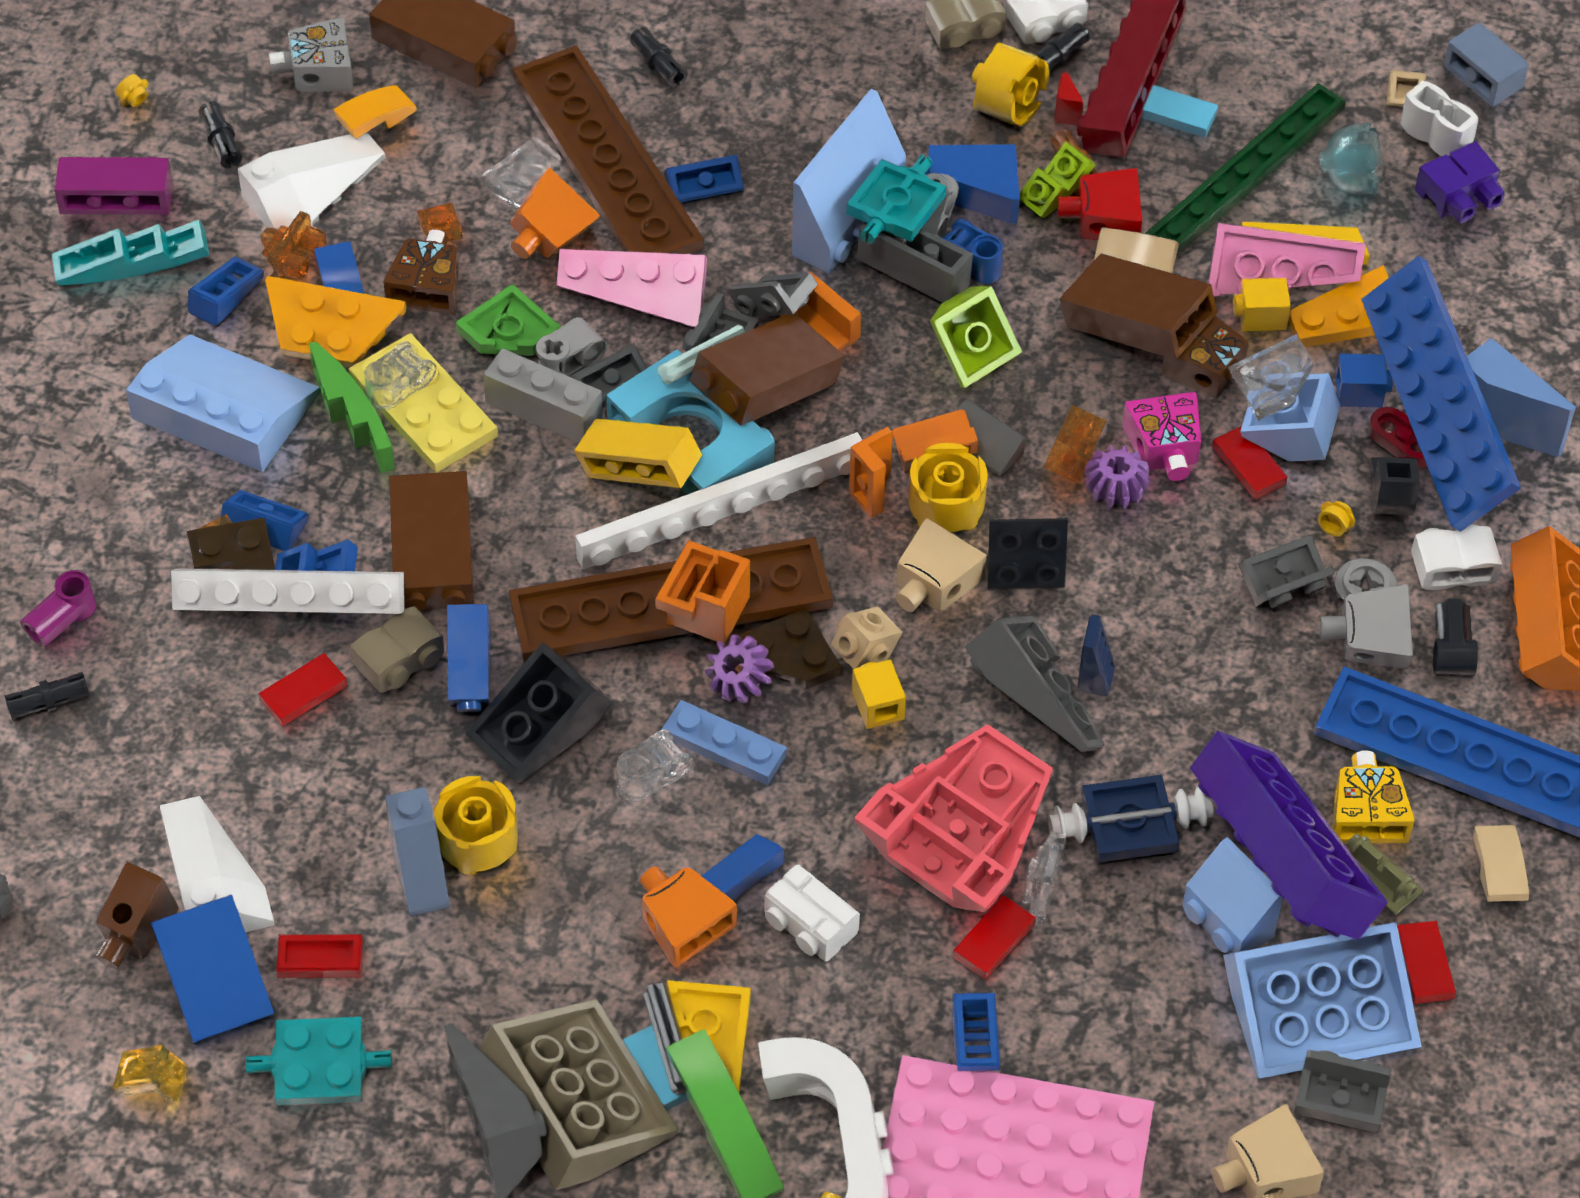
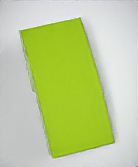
(1058, 179)

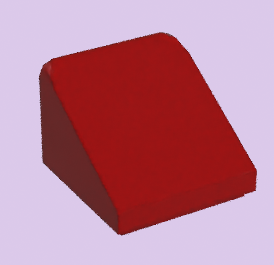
(1068, 102)

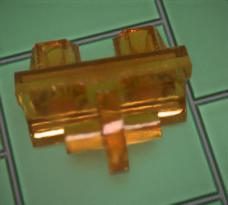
(286, 245)
(1074, 443)

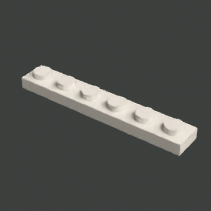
(288, 591)

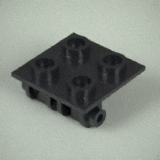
(1027, 553)

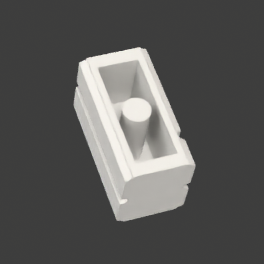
(810, 913)

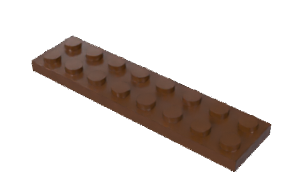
(606, 155)
(622, 604)

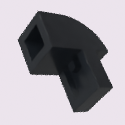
(1394, 485)

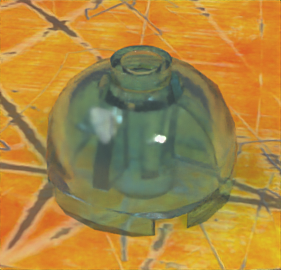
(1352, 159)

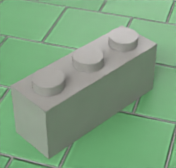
(541, 395)

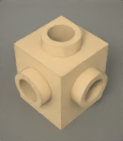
(865, 637)

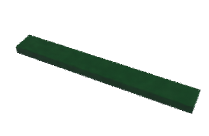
(1249, 167)

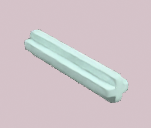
(685, 362)

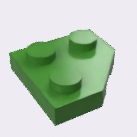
(506, 322)

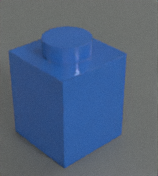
(1362, 380)

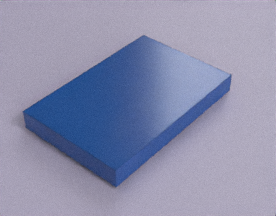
(212, 968)

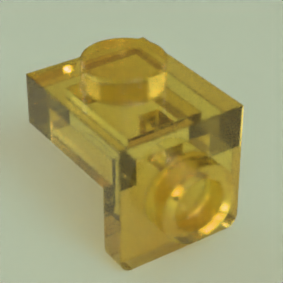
(150, 1071)

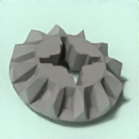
(1352, 573)

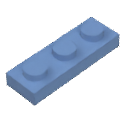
(725, 742)

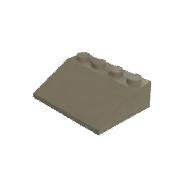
(585, 1086)

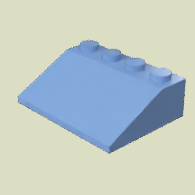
(821, 192)
(220, 401)
(1323, 997)

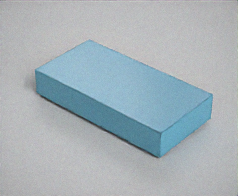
(1180, 111)
(647, 1055)

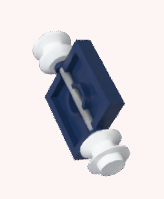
(1131, 817)

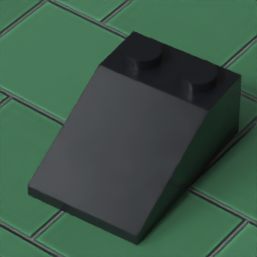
(538, 714)

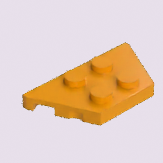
(334, 318)

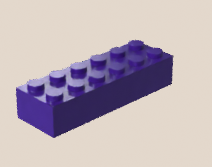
(1287, 837)

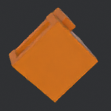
(706, 591)

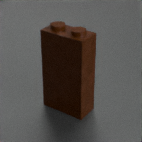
(446, 35)
(1138, 305)
(766, 368)
(432, 538)

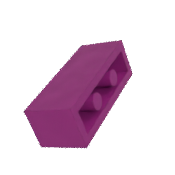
(113, 185)

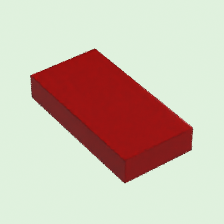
(1249, 463)
(303, 689)
(994, 937)
(320, 956)
(1426, 962)

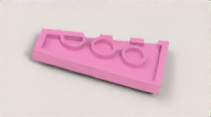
(1266, 253)
(640, 281)

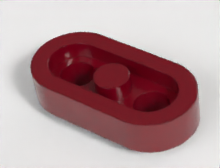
(1401, 439)

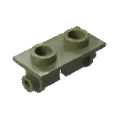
(1389, 879)

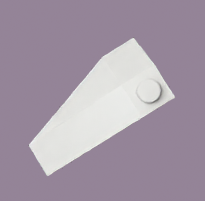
(306, 177)
(210, 863)

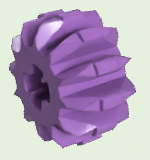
(1117, 476)
(727, 678)

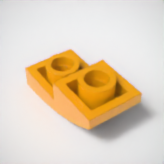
(378, 106)

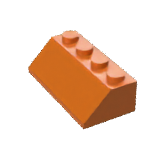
(1548, 608)

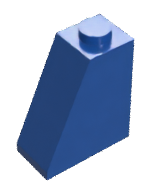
(984, 177)
(469, 656)

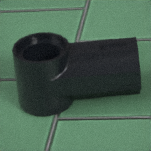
(1453, 648)

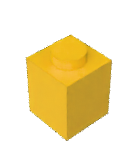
(1262, 304)
(878, 693)

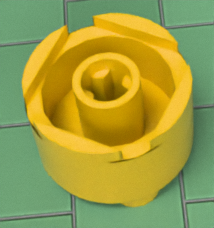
(1010, 84)
(948, 487)
(476, 824)

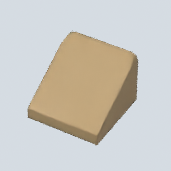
(1400, 84)

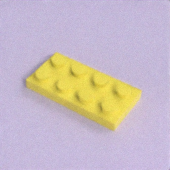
(438, 419)

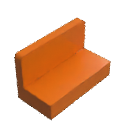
(831, 316)
(947, 428)
(869, 469)

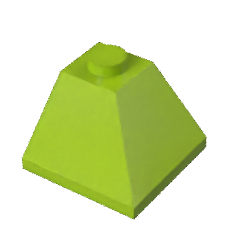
(974, 333)

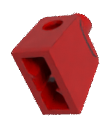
(1104, 202)

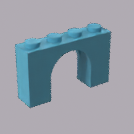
(730, 455)

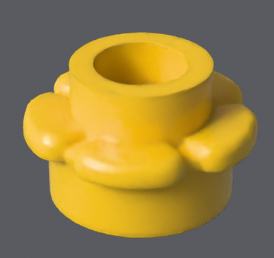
(132, 91)
(1336, 518)

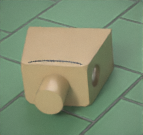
(937, 569)
(1270, 1159)

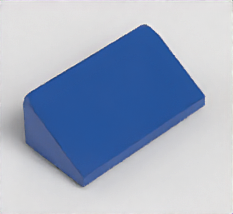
(705, 178)
(281, 520)
(746, 866)

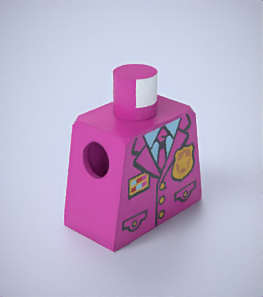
(1165, 432)

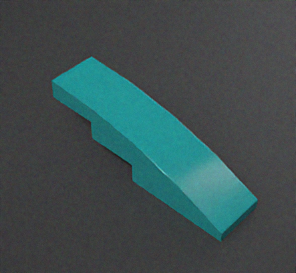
(121, 256)

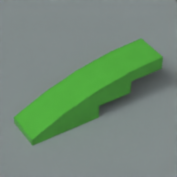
(348, 402)
(724, 1117)

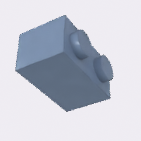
(1486, 64)

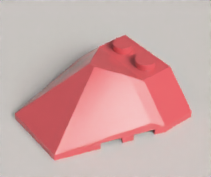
(960, 818)

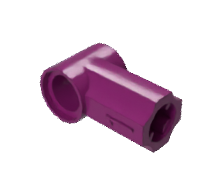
(60, 608)

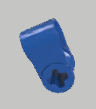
(986, 250)

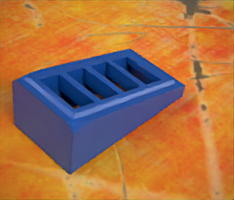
(231, 290)
(975, 1005)

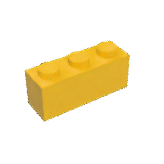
(638, 453)

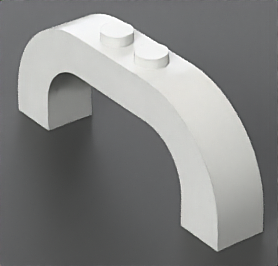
(821, 1070)

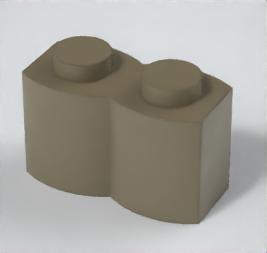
(962, 20)
(397, 649)

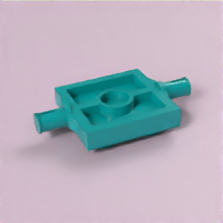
(896, 199)
(318, 1061)

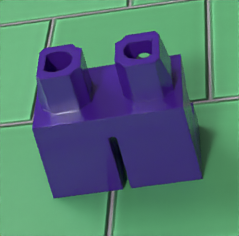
(1460, 182)

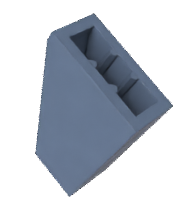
(417, 851)

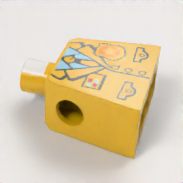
(1371, 802)

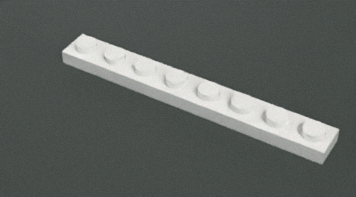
(714, 502)

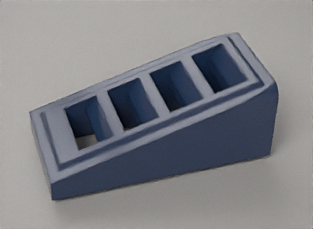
(1096, 660)

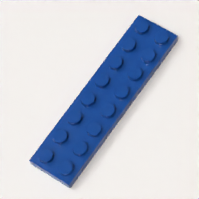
(1440, 394)
(1454, 749)

